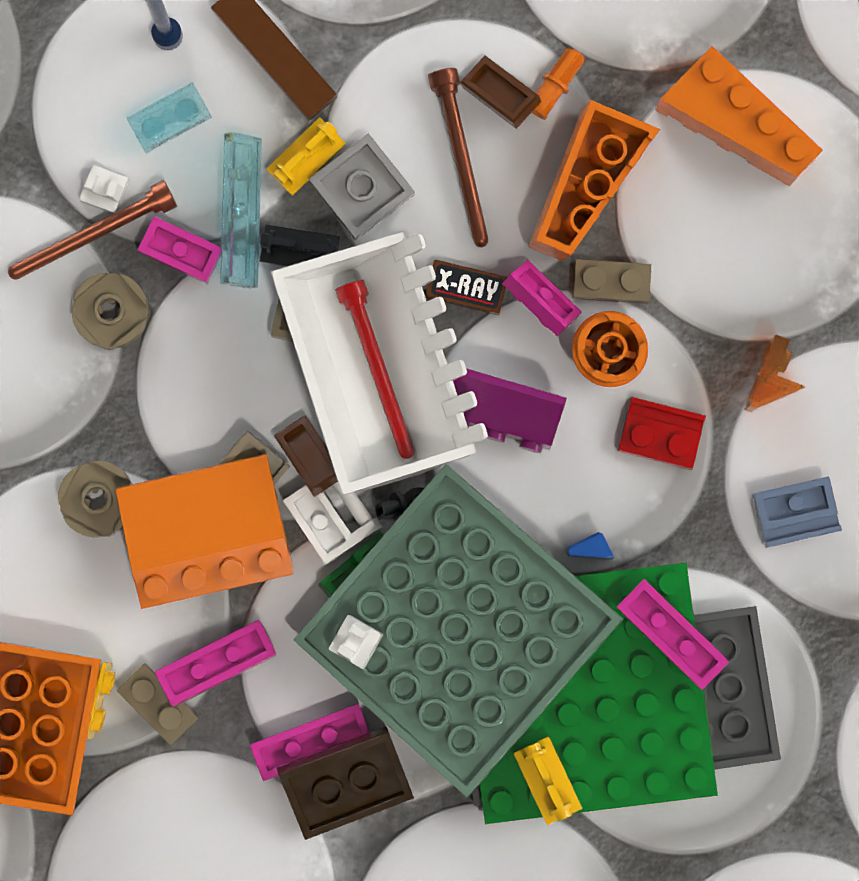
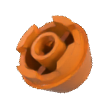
(610, 349)

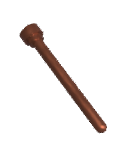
(445, 85)
(156, 199)

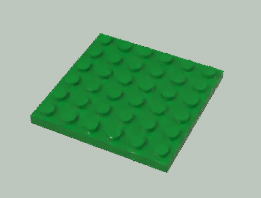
(624, 723)

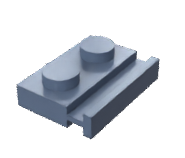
(797, 512)

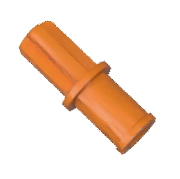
(557, 81)

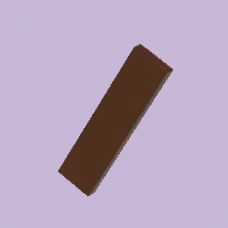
(276, 55)

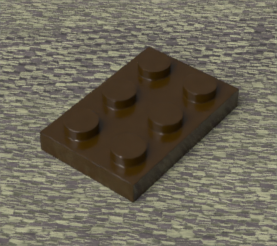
(345, 783)

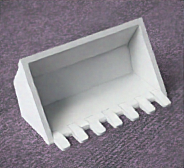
(412, 352)

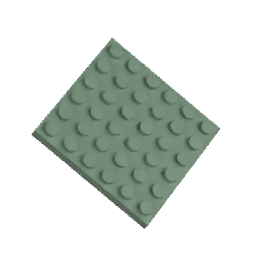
(471, 625)

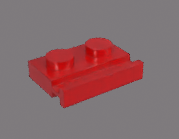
(661, 433)

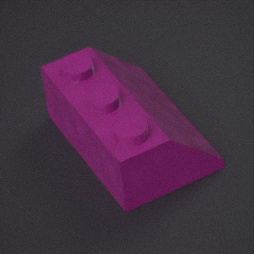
(512, 410)

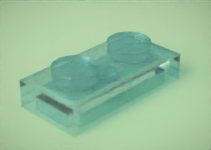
(169, 117)

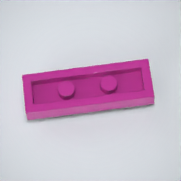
(672, 634)
(215, 663)
(308, 739)

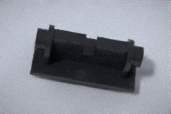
(293, 246)

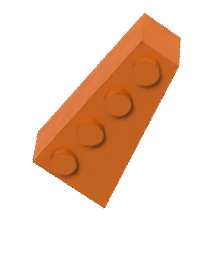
(739, 118)
(591, 171)

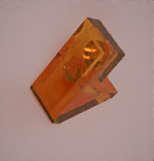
(767, 385)

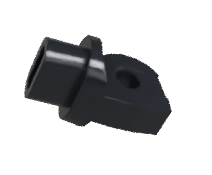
(396, 504)

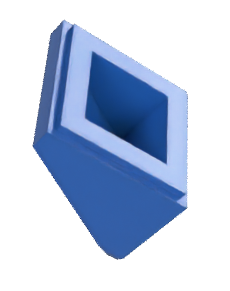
(591, 547)

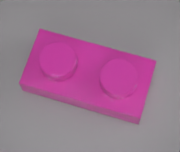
(180, 250)
(542, 298)

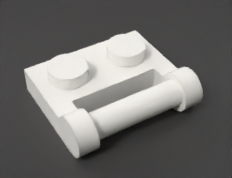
(324, 525)

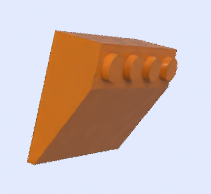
(204, 531)
(43, 725)

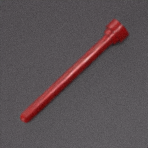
(354, 299)

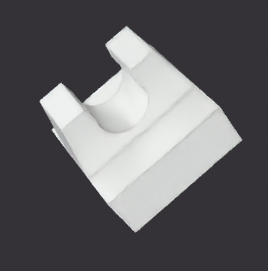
(104, 190)
(356, 641)

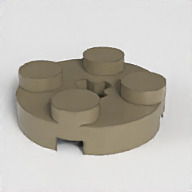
(109, 332)
(76, 507)

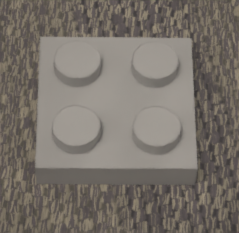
(362, 186)

